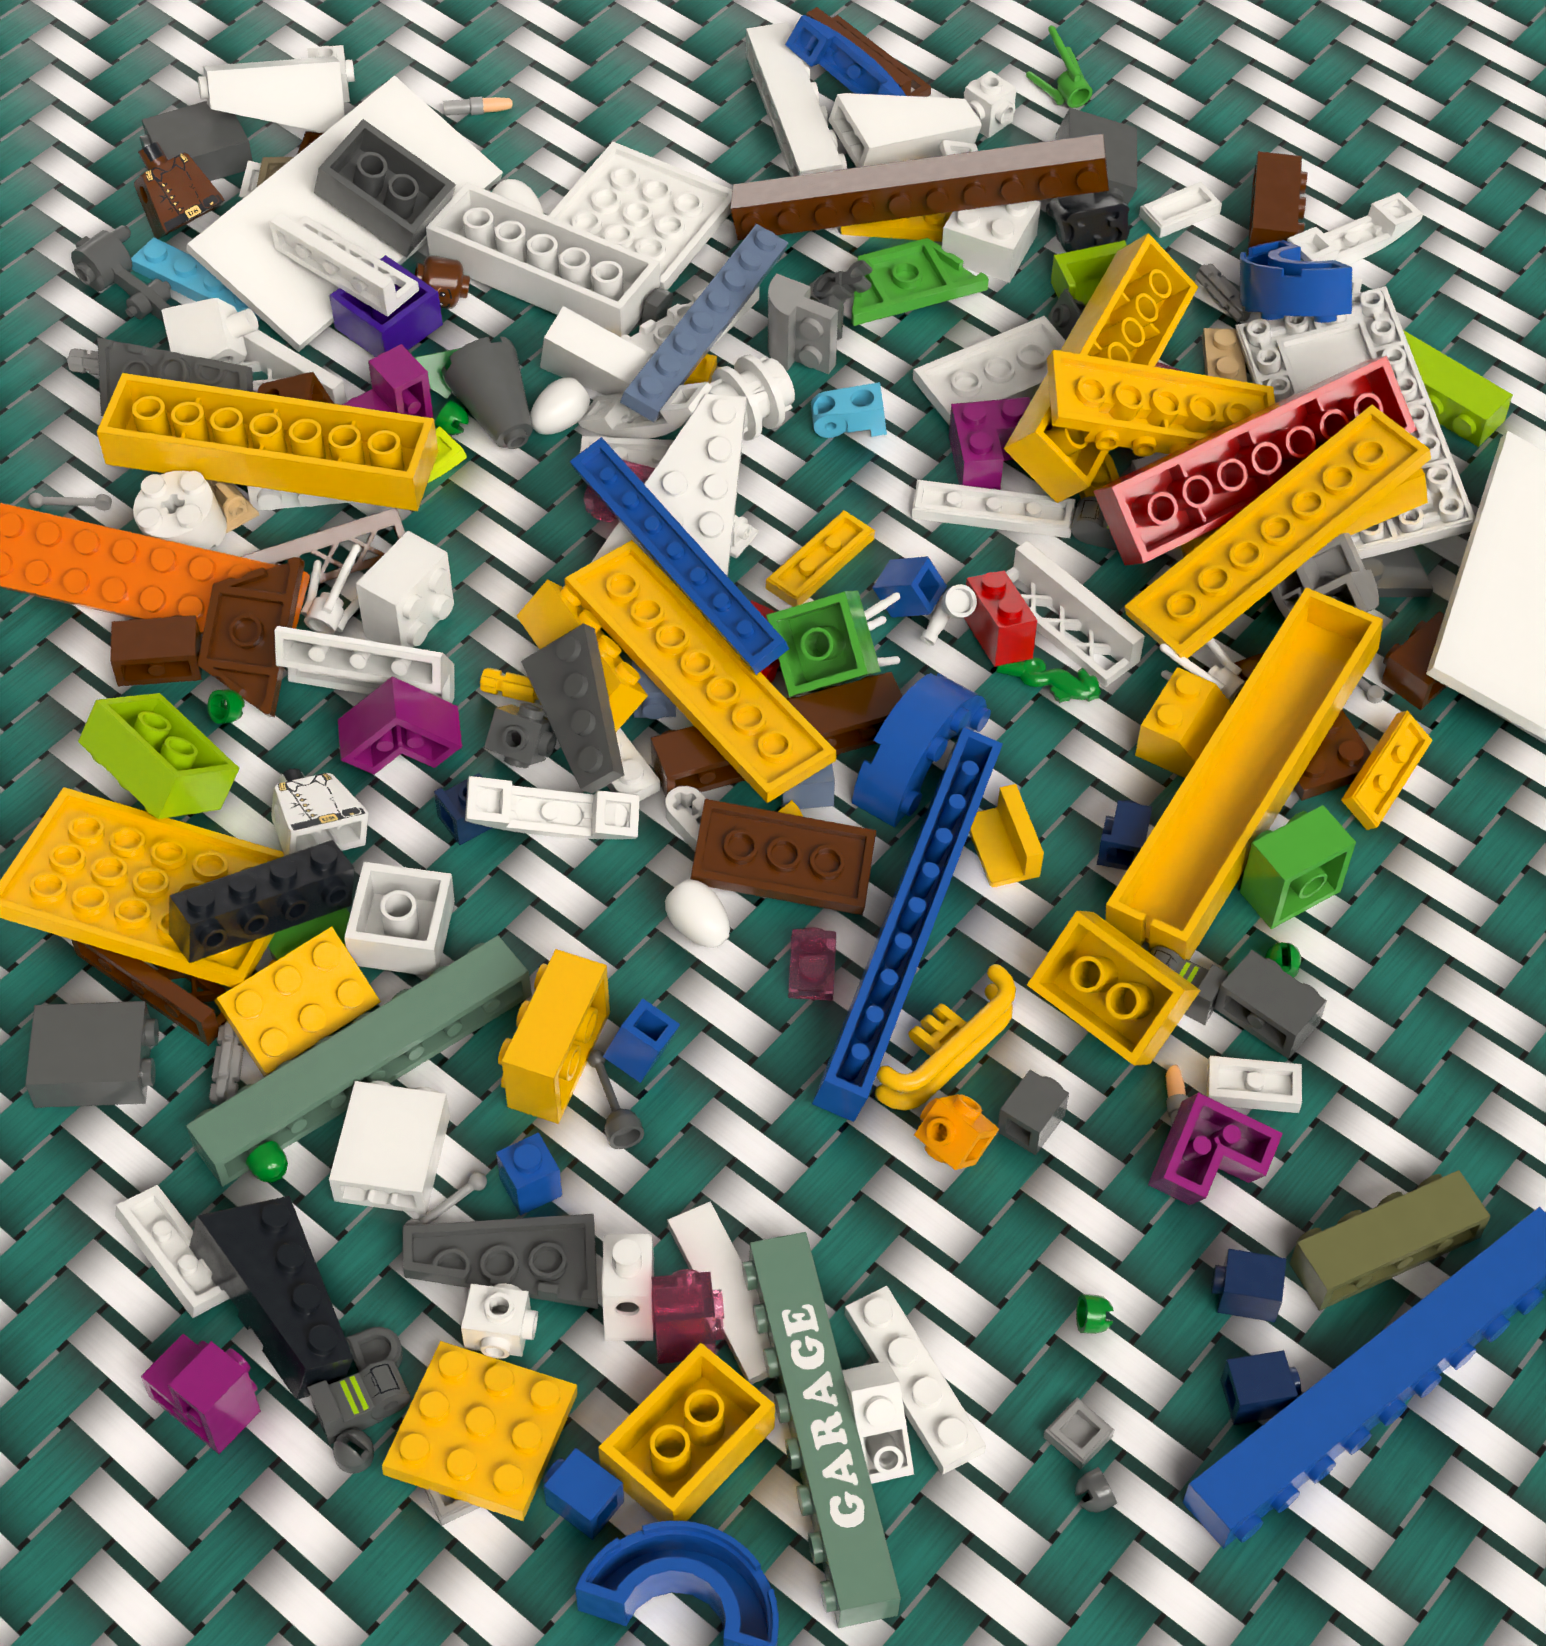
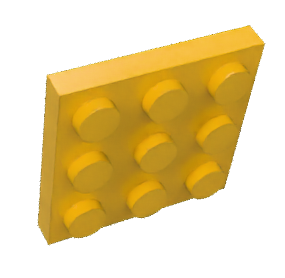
(480, 1430)

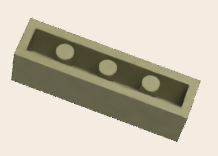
(1388, 1238)

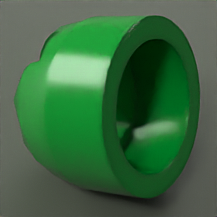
(451, 417)
(225, 713)
(1287, 949)
(268, 1162)
(1092, 1314)

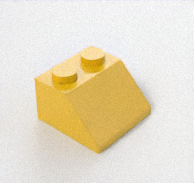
(1181, 722)

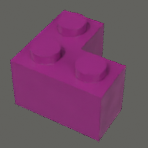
(397, 385)
(979, 437)
(398, 722)
(1208, 1139)
(204, 1390)

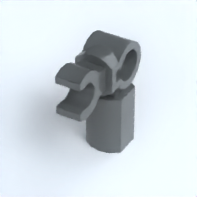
(838, 287)

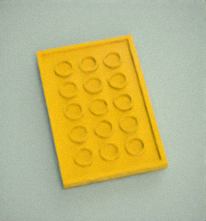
(107, 880)

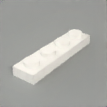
(925, 1392)

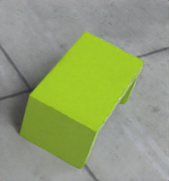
(1082, 269)

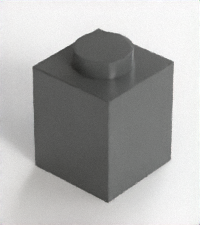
(1033, 1111)

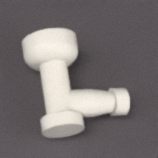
(956, 602)

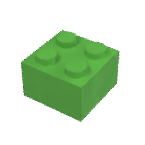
(825, 643)
(1296, 866)

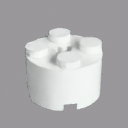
(180, 509)

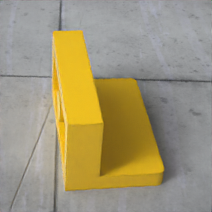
(1007, 840)

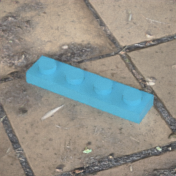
(183, 273)

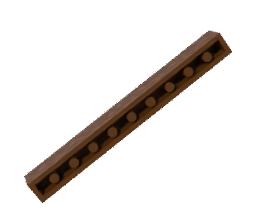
(922, 186)

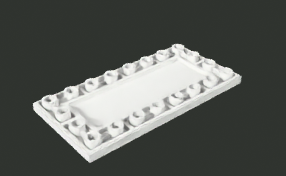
(241, 242)
(1301, 353)
(1496, 613)

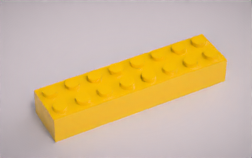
(1123, 321)
(269, 441)

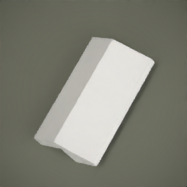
(359, 663)

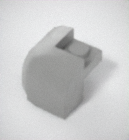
(1332, 572)

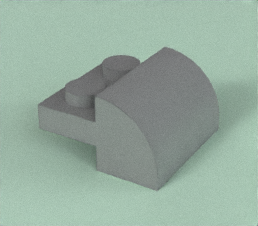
(800, 326)

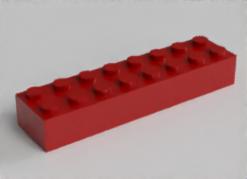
(1231, 468)

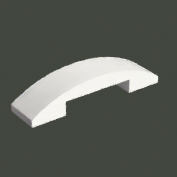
(1349, 243)
(616, 420)
(551, 812)

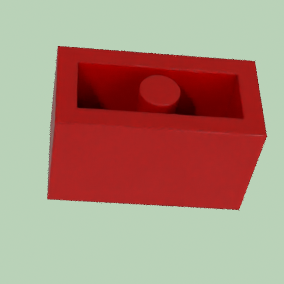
(1001, 619)

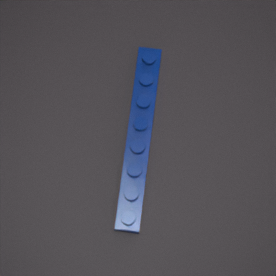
(680, 556)

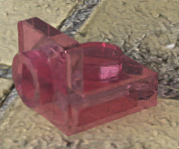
(812, 964)

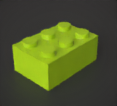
(158, 755)

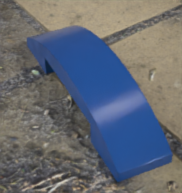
(841, 58)

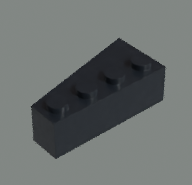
(275, 1284)

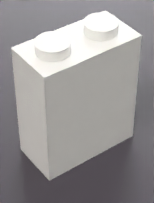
(390, 1147)

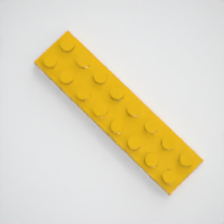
(1277, 532)
(701, 672)

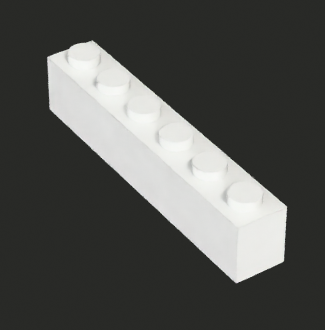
(792, 102)

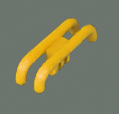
(950, 1045)

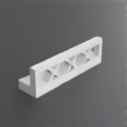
(342, 263)
(281, 362)
(1082, 613)

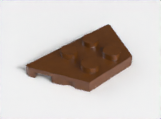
(241, 633)

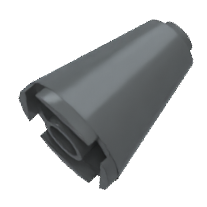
(492, 389)

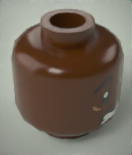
(445, 277)

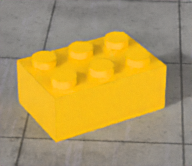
(1113, 987)
(555, 1035)
(687, 1436)

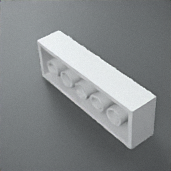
(543, 259)

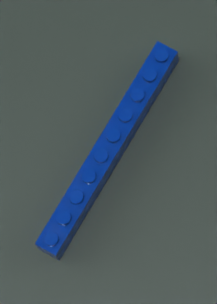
(907, 926)
(1372, 1385)

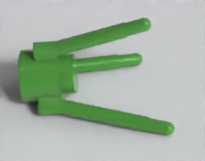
(1071, 83)

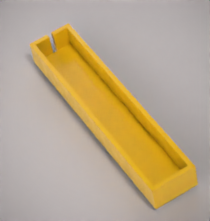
(1244, 774)

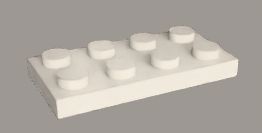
(992, 369)

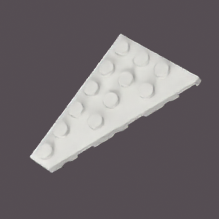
(700, 478)

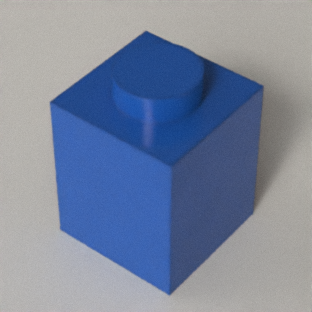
(915, 581)
(641, 1040)
(529, 1174)
(582, 1492)

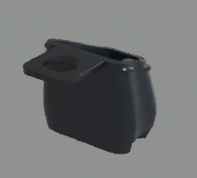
(1089, 220)

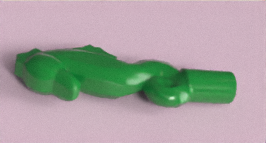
(1062, 683)

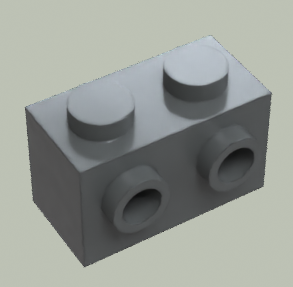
(1270, 1003)

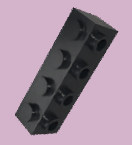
(260, 901)

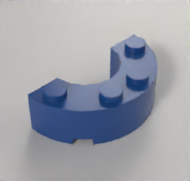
(1283, 285)
(911, 741)
(688, 1561)

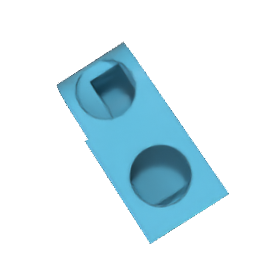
(849, 411)

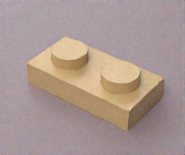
(1223, 354)

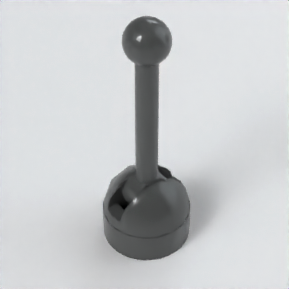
(622, 1125)

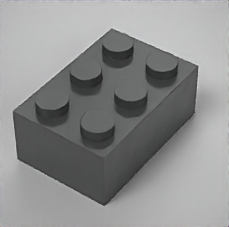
(383, 187)

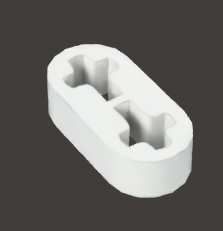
(681, 820)

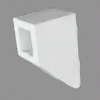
(880, 1420)

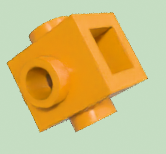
(955, 1131)

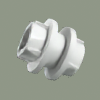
(763, 384)

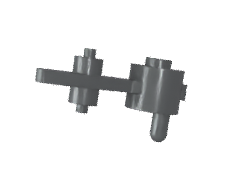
(107, 261)

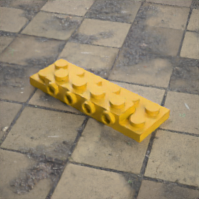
(1145, 404)

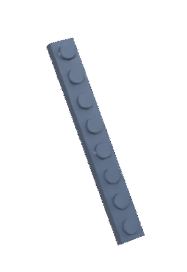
(704, 322)

